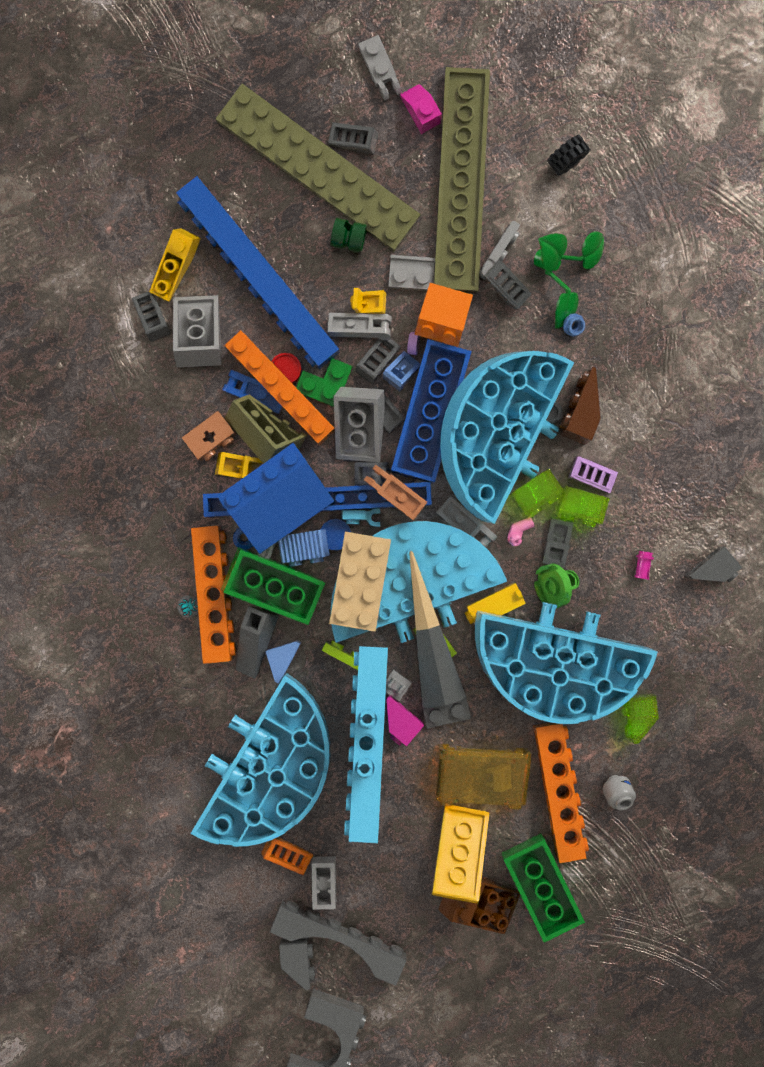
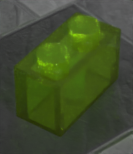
(536, 493)
(582, 506)

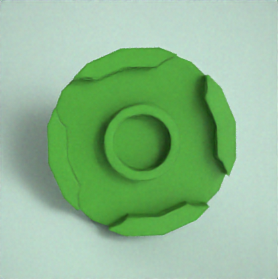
(555, 584)

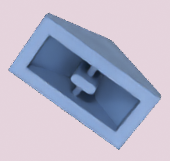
(401, 370)
(280, 658)

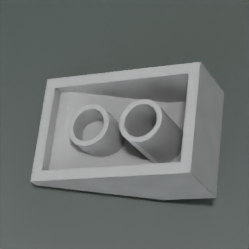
(196, 331)
(359, 423)

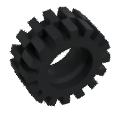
(568, 155)

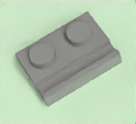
(411, 272)

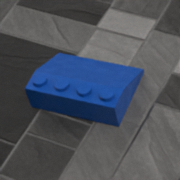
(276, 498)

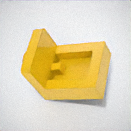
(368, 301)

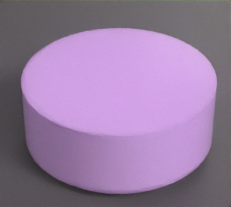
(413, 344)

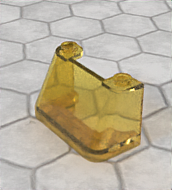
(482, 776)

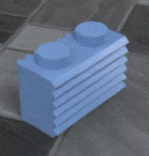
(304, 546)

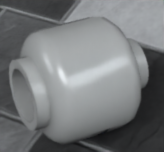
(619, 792)

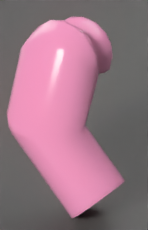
(517, 529)

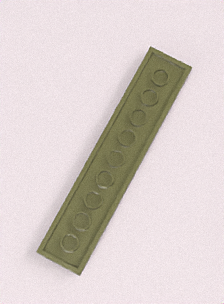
(317, 167)
(462, 178)

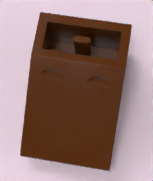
(584, 411)
(492, 911)

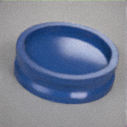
(335, 533)

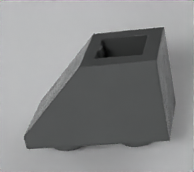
(296, 961)

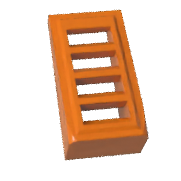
(267, 854)

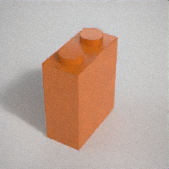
(443, 314)

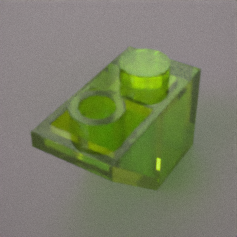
(641, 716)

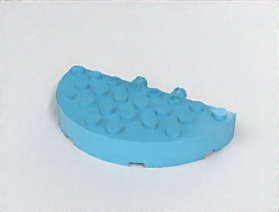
(495, 425)
(450, 566)
(559, 671)
(368, 745)
(273, 774)

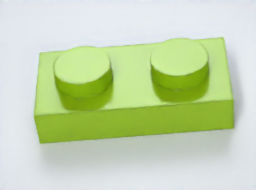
(336, 650)

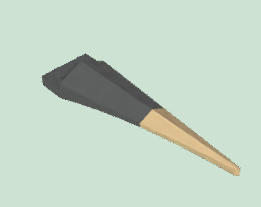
(440, 685)

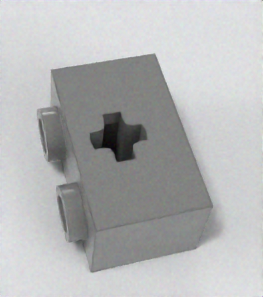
(324, 882)

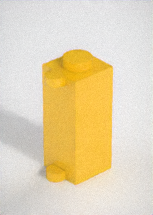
(496, 603)

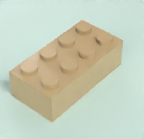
(360, 581)

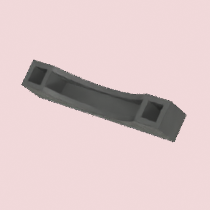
(295, 923)

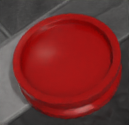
(288, 365)

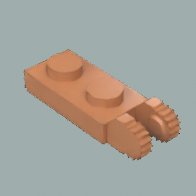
(397, 493)

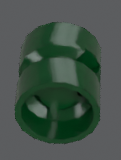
(348, 235)

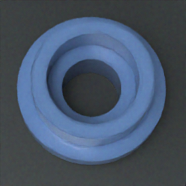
(578, 327)

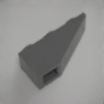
(254, 639)

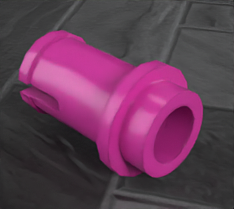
(643, 565)

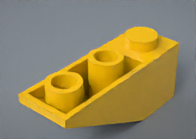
(174, 263)

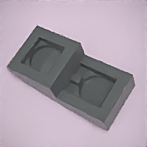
(557, 541)

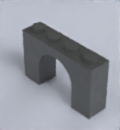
(342, 1017)

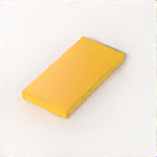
(461, 854)

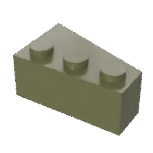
(261, 429)

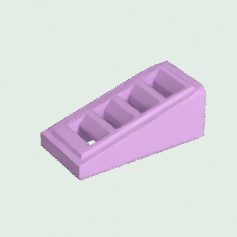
(596, 467)

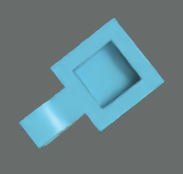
(355, 516)

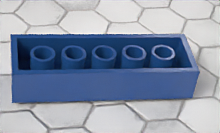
(437, 380)

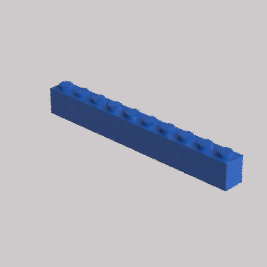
(256, 270)
(345, 499)

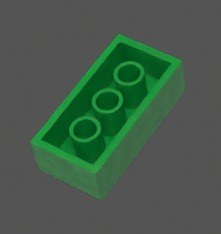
(273, 586)
(542, 887)

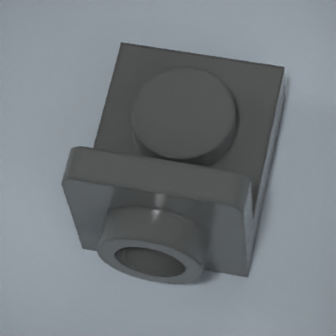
(365, 469)

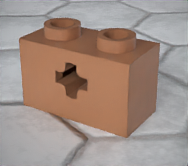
(197, 437)

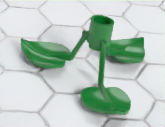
(549, 258)

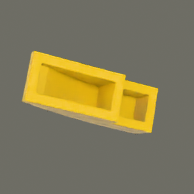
(235, 465)

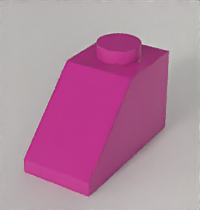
(421, 108)
(402, 723)

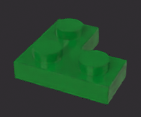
(325, 389)

